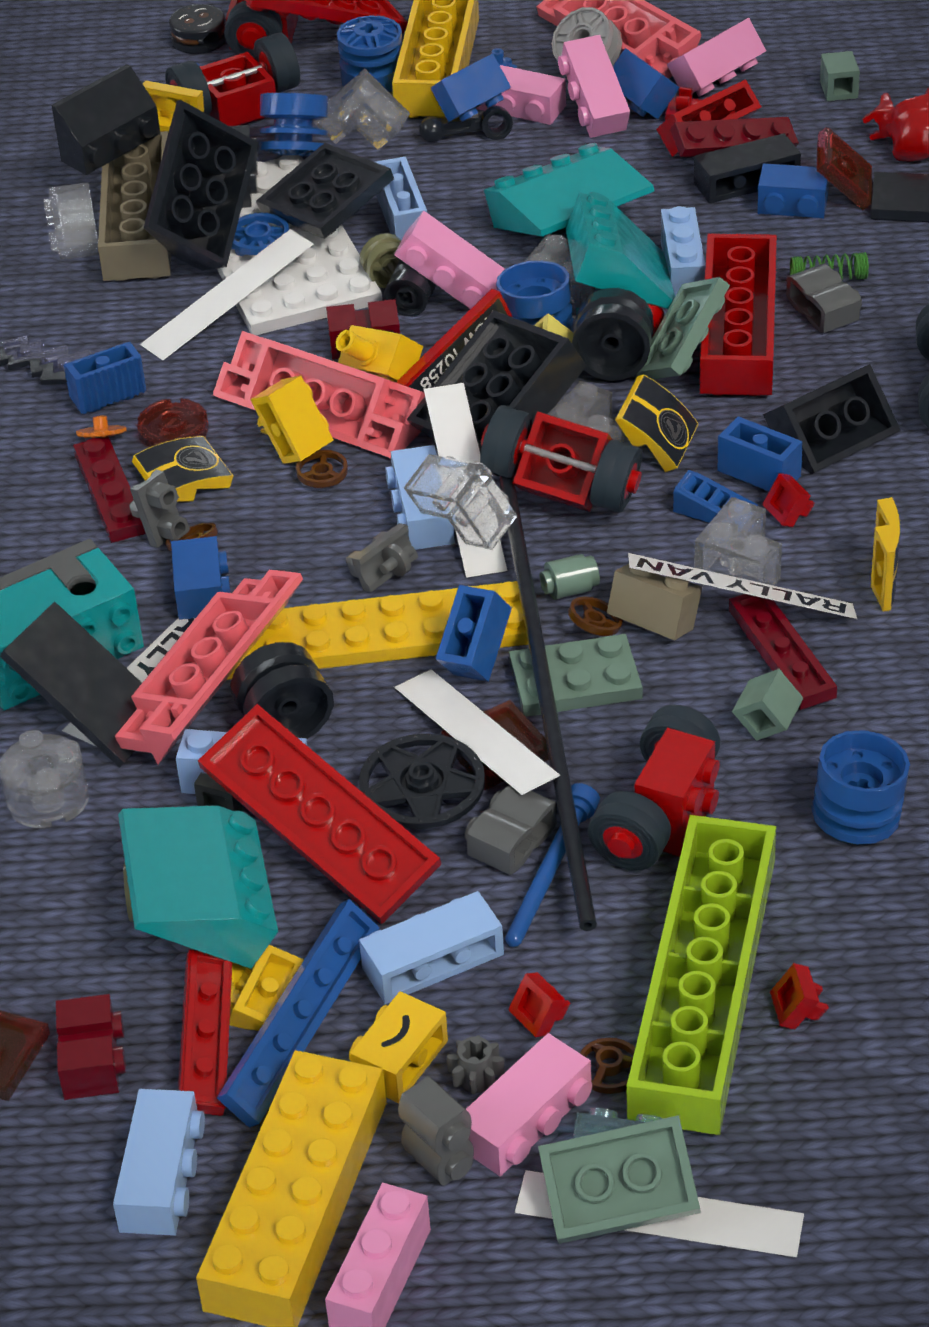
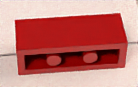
(731, 103)

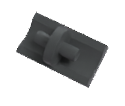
(157, 509)
(385, 557)

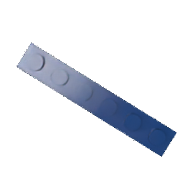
(297, 1014)

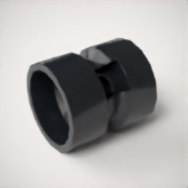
(409, 290)

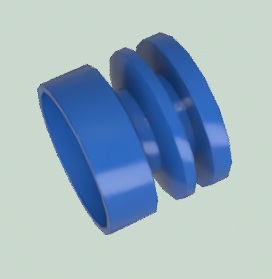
(370, 45)
(292, 122)
(535, 290)
(860, 787)

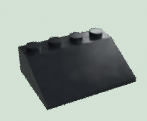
(200, 188)
(510, 367)

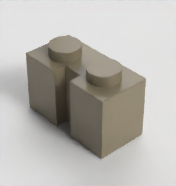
(654, 601)

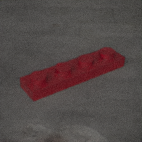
(711, 135)
(108, 488)
(783, 647)

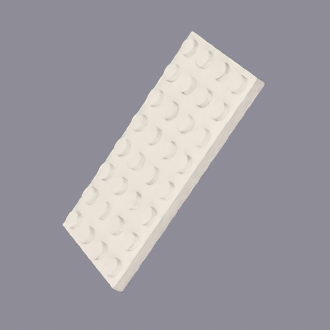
(318, 278)

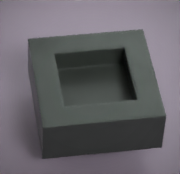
(210, 793)

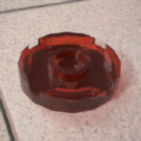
(171, 421)

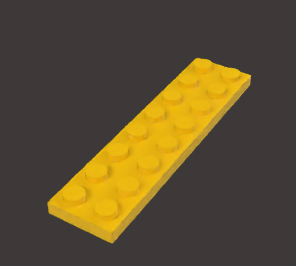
(381, 626)

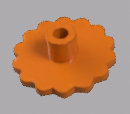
(100, 428)

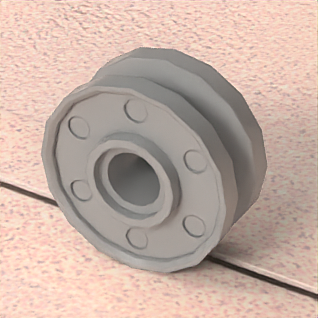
(587, 23)

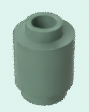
(569, 576)

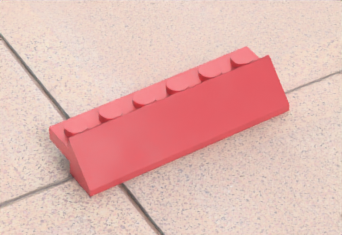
(643, 28)
(355, 403)
(203, 661)

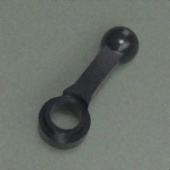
(433, 128)

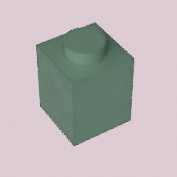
(839, 76)
(767, 704)

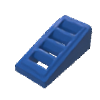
(700, 497)

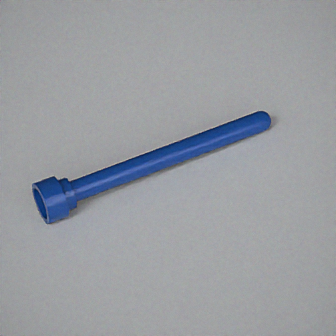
(586, 802)

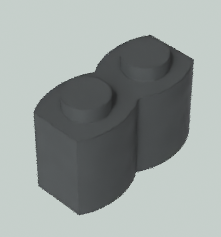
(823, 298)
(510, 829)
(436, 1131)

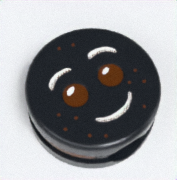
(197, 28)

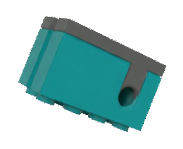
(83, 586)

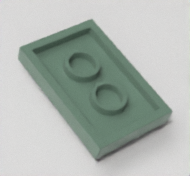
(684, 327)
(581, 674)
(619, 1179)

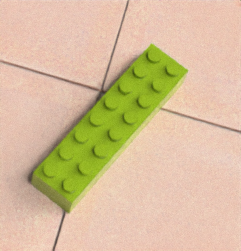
(702, 974)

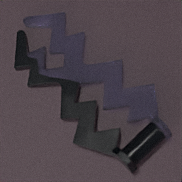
(37, 357)

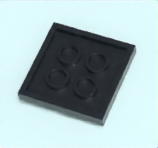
(325, 190)

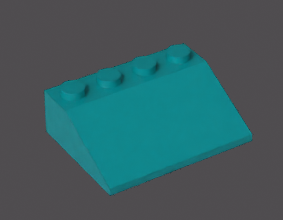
(545, 196)
(614, 252)
(199, 879)

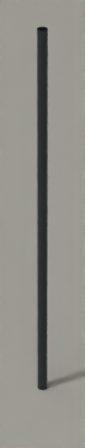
(549, 715)

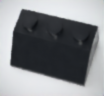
(104, 120)
(836, 419)

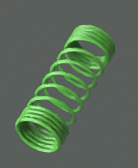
(861, 264)

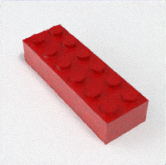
(741, 334)

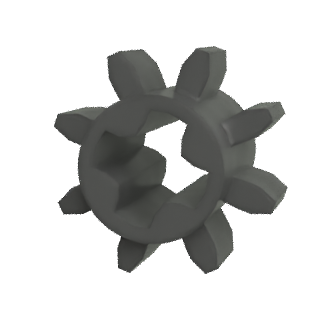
(475, 1064)

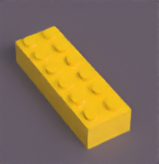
(433, 47)
(292, 1191)

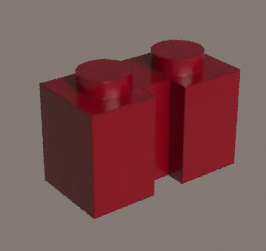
(378, 316)
(88, 1046)

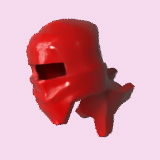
(905, 124)

